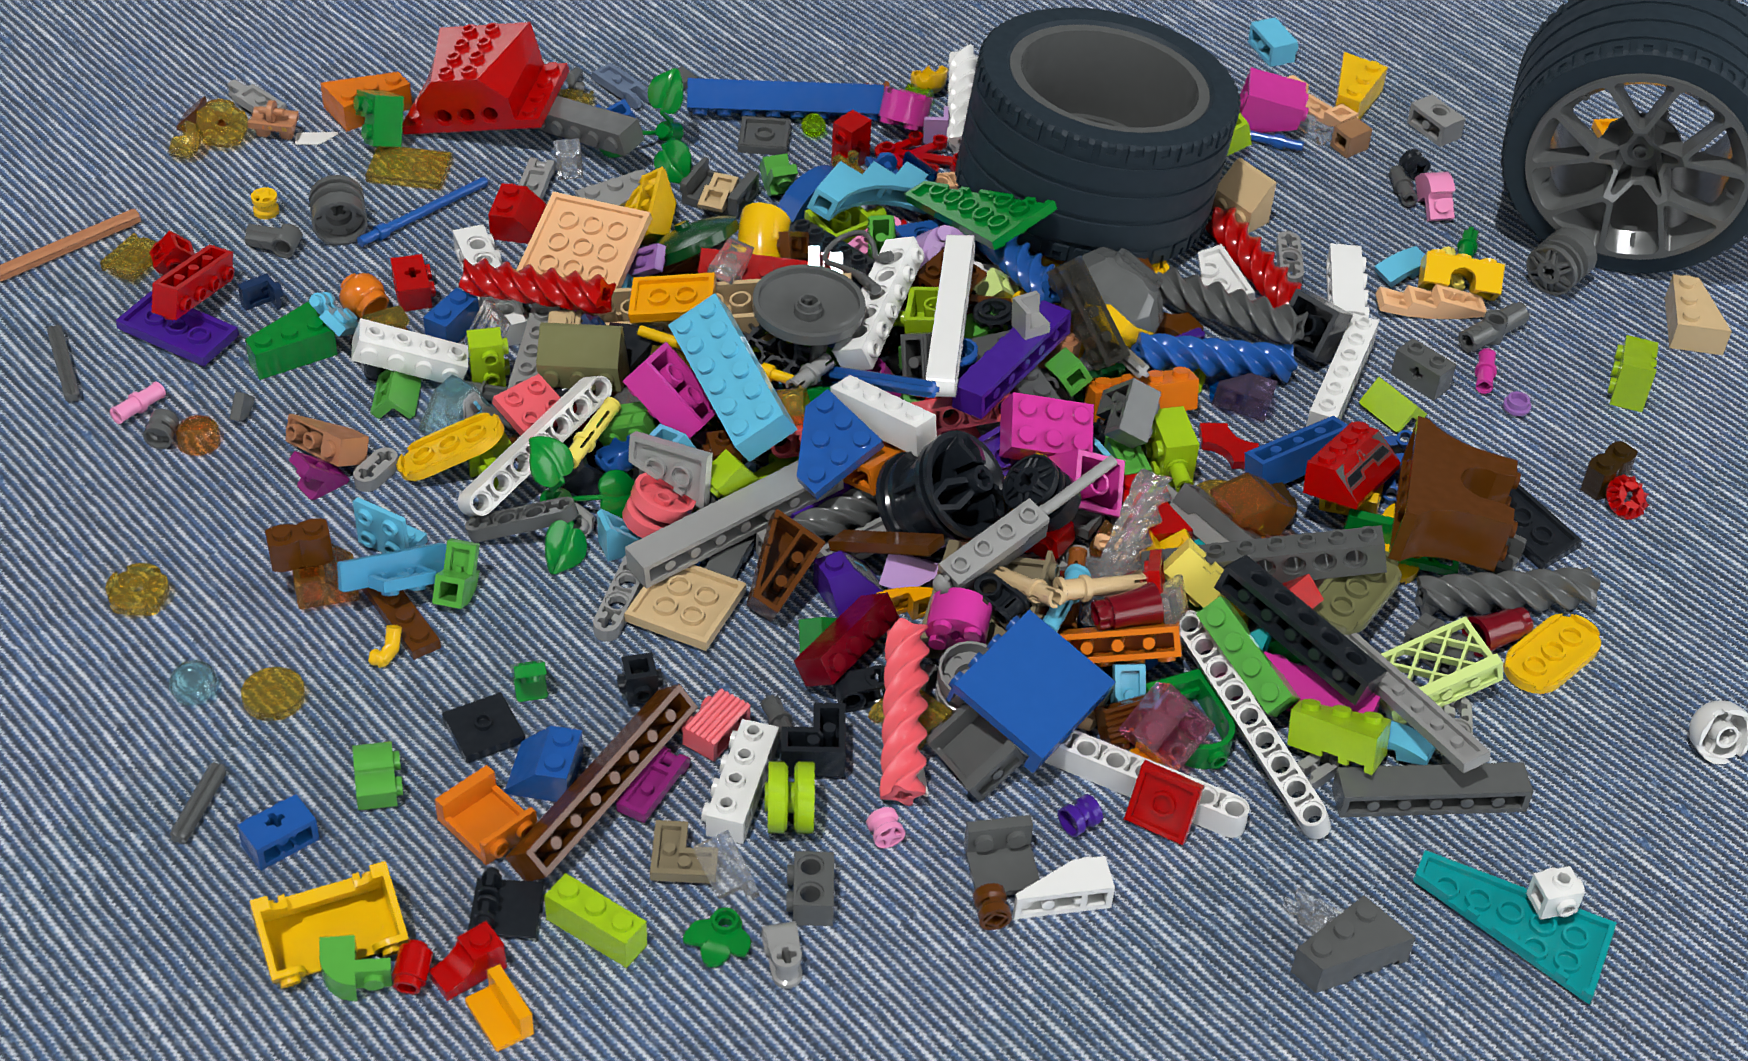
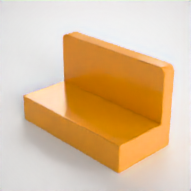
(501, 1011)

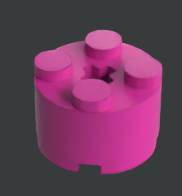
(904, 107)
(957, 618)

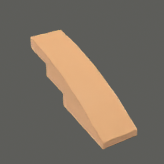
(1435, 304)

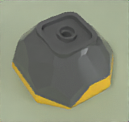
(1127, 290)

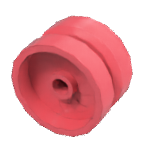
(654, 506)

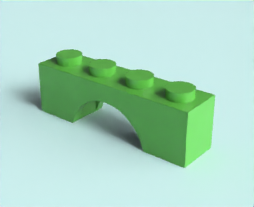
(1246, 657)

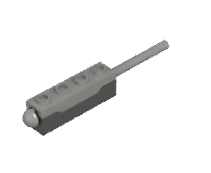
(1205, 518)
(1008, 536)

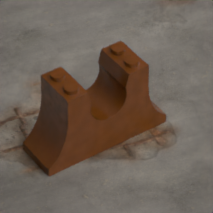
(1452, 500)

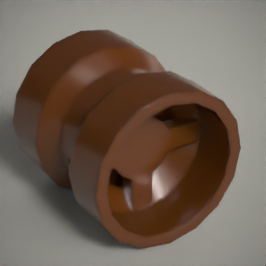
(992, 906)

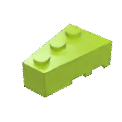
(1339, 732)

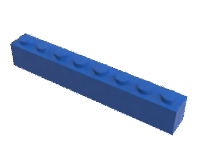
(782, 98)

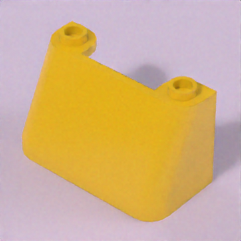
(352, 906)

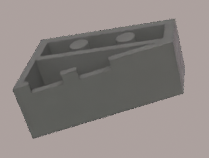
(1350, 945)

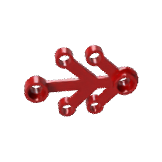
(923, 152)

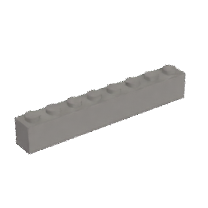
(718, 526)

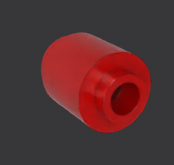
(411, 967)

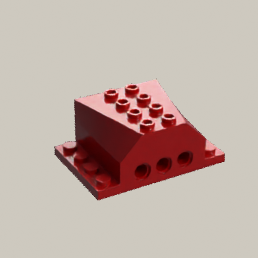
(486, 81)

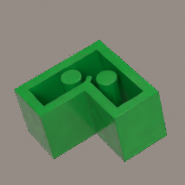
(382, 117)

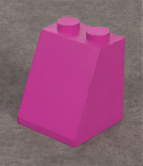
(1273, 102)
(1105, 493)

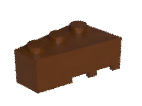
(782, 562)

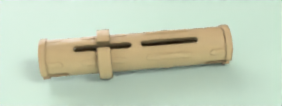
(1035, 589)

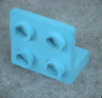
(384, 529)

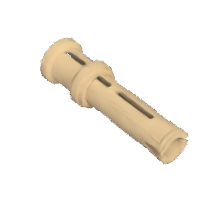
(1086, 587)

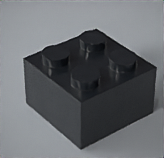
(1322, 327)

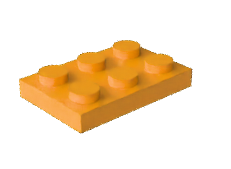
(668, 296)

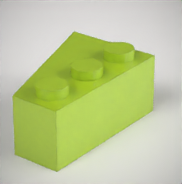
(1633, 373)

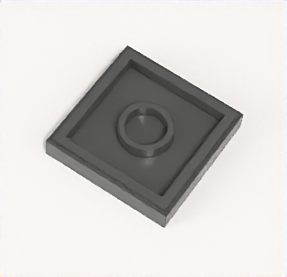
(764, 135)

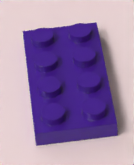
(191, 336)

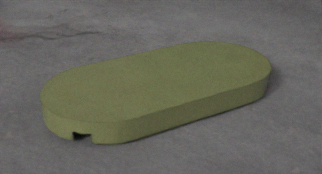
(1355, 600)

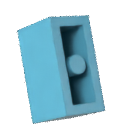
(1272, 42)

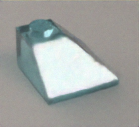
(451, 403)

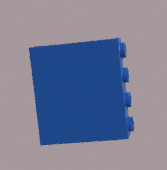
(1032, 687)

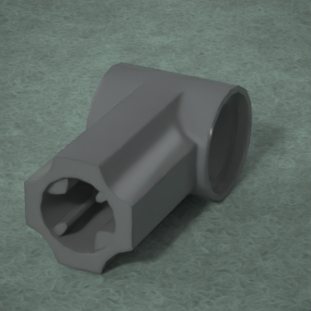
(281, 240)

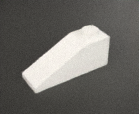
(1074, 887)

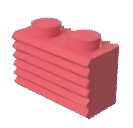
(712, 725)

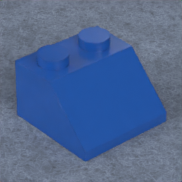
(546, 764)

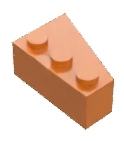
(340, 94)

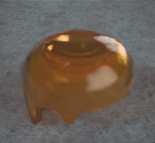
(198, 435)

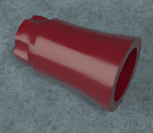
(1129, 608)
(1501, 627)

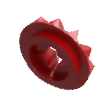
(1616, 494)

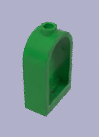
(1196, 686)

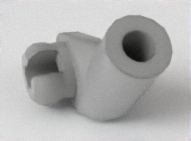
(585, 520)

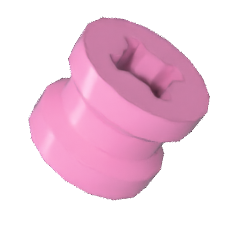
(885, 827)

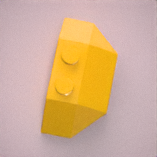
(656, 197)

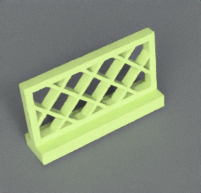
(1442, 687)

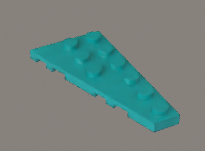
(1561, 947)

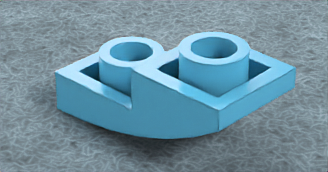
(1400, 266)
(1409, 744)

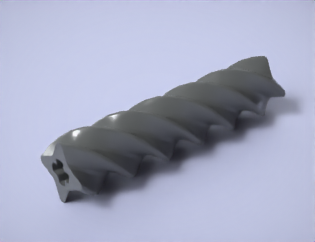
(1232, 308)
(840, 513)
(1507, 590)

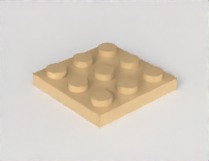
(687, 606)

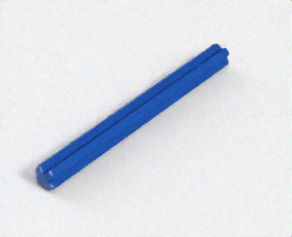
(886, 382)

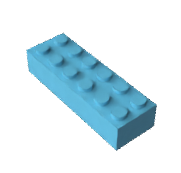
(732, 378)

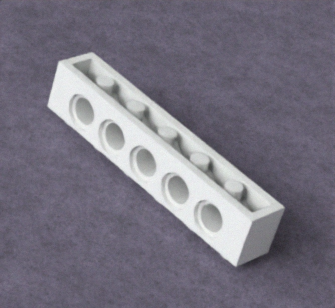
(474, 244)
(881, 310)
(1344, 369)

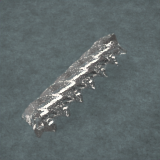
(1130, 532)

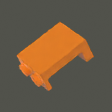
(484, 816)

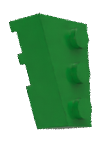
(290, 343)

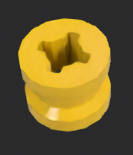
(265, 203)

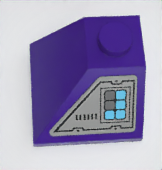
(843, 580)

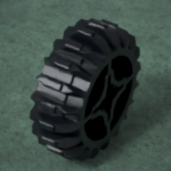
(792, 365)

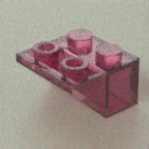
(1166, 726)

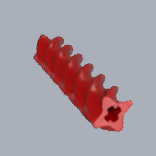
(1247, 255)
(531, 287)

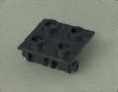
(506, 905)

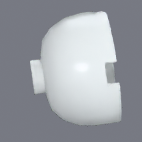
(1719, 731)

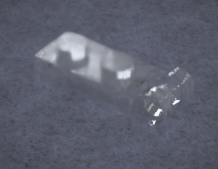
(1315, 131)

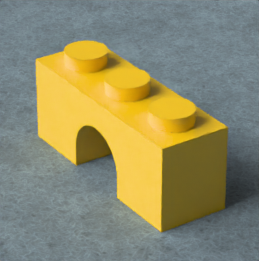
(1483, 275)

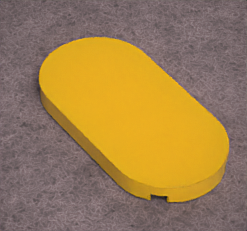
(450, 446)
(1552, 653)

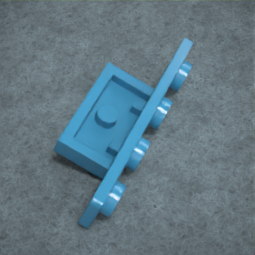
(393, 570)

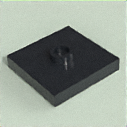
(483, 727)

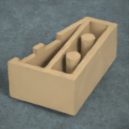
(1694, 318)

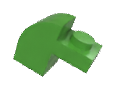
(777, 174)
(460, 576)
(345, 973)

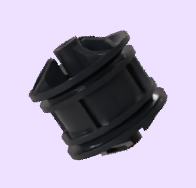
(965, 484)

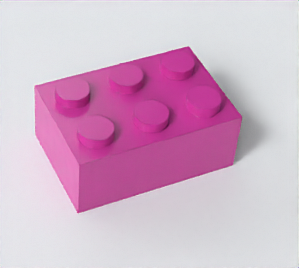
(671, 391)
(1044, 426)

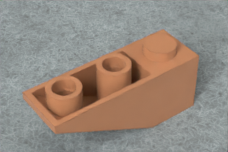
(327, 441)

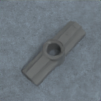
(1493, 327)

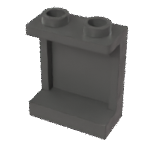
(701, 175)
(975, 751)

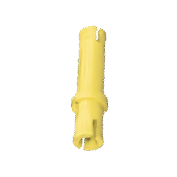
(607, 411)

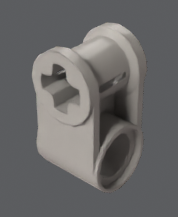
(783, 952)

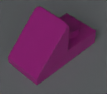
(317, 475)

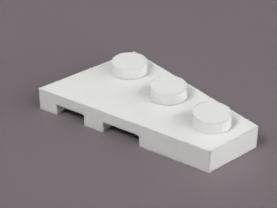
(1217, 265)

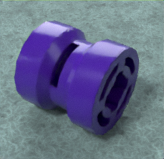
(1080, 815)

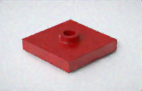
(1164, 802)

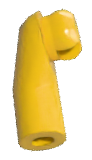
(389, 650)

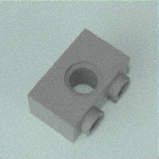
(1436, 120)

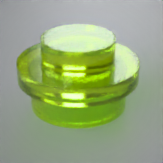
(813, 125)

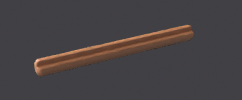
(69, 244)

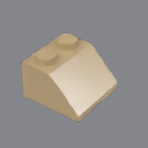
(1248, 192)

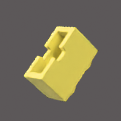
(1196, 571)

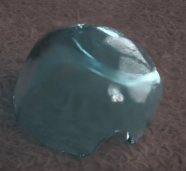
(193, 682)

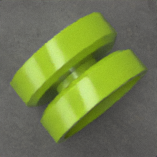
(790, 797)

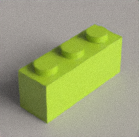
(596, 920)

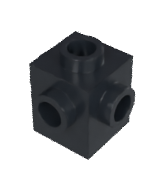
(639, 678)

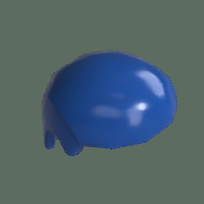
(614, 456)

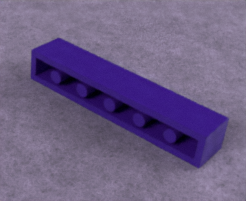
(1008, 363)

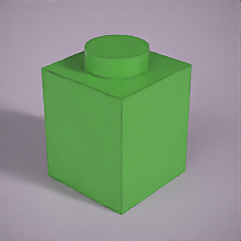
(1068, 371)

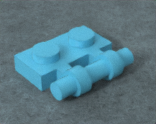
(339, 320)

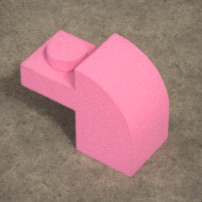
(1437, 192)

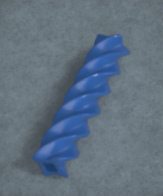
(1022, 268)
(1216, 355)

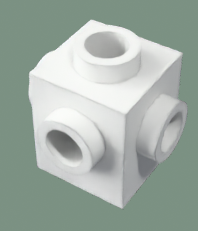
(1555, 892)

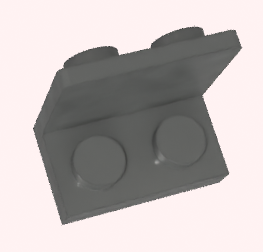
(1001, 853)

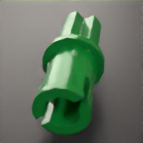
(1468, 243)

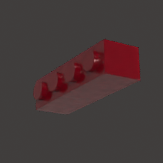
(846, 639)

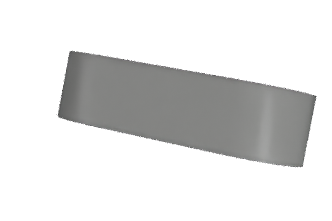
(372, 473)
(1321, 774)

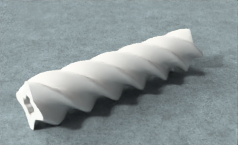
(961, 78)

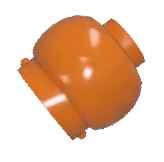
(363, 294)

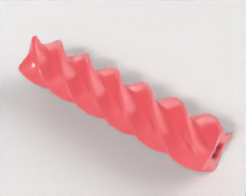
(902, 709)

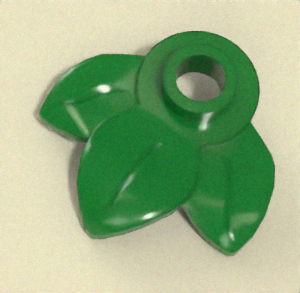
(717, 941)

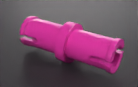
(1485, 371)

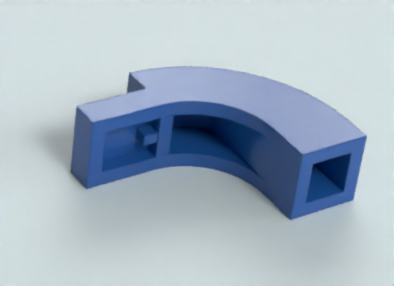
(801, 191)

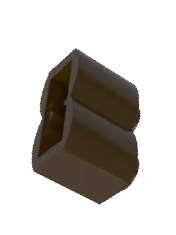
(1606, 466)

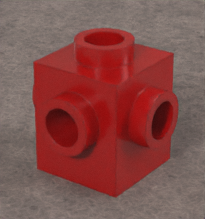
(170, 252)

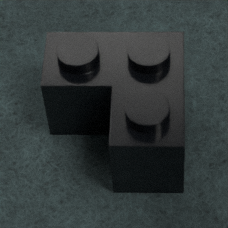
(818, 744)

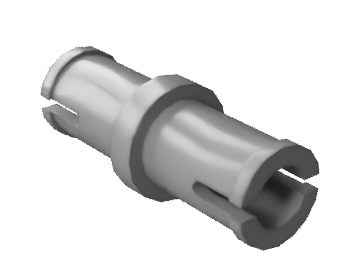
(811, 372)

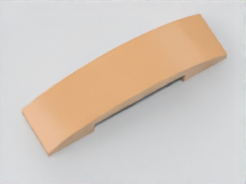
(1327, 114)

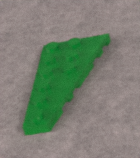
(987, 215)

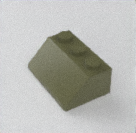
(581, 351)

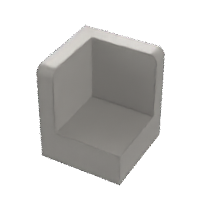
(1026, 316)

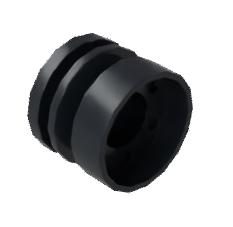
(1040, 480)

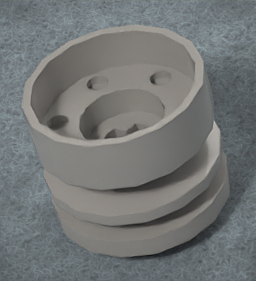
(951, 662)

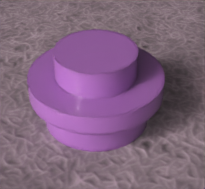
(1517, 404)

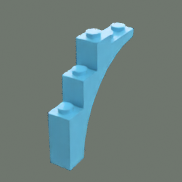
(876, 186)

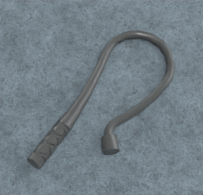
(861, 277)

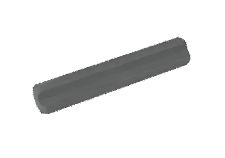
(198, 803)

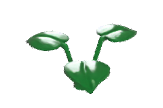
(667, 94)
(548, 464)

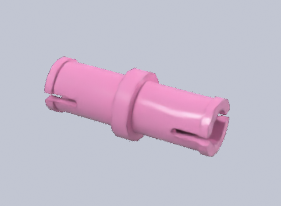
(137, 402)

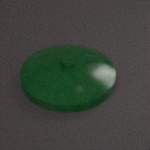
(690, 237)

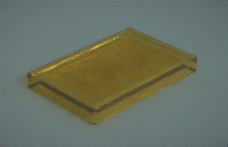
(409, 167)

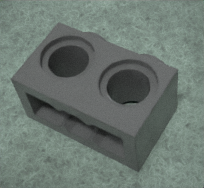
(812, 888)

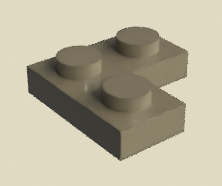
(671, 857)

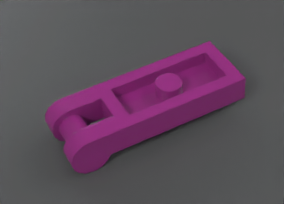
(652, 784)

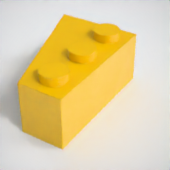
(1359, 83)

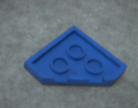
(832, 444)

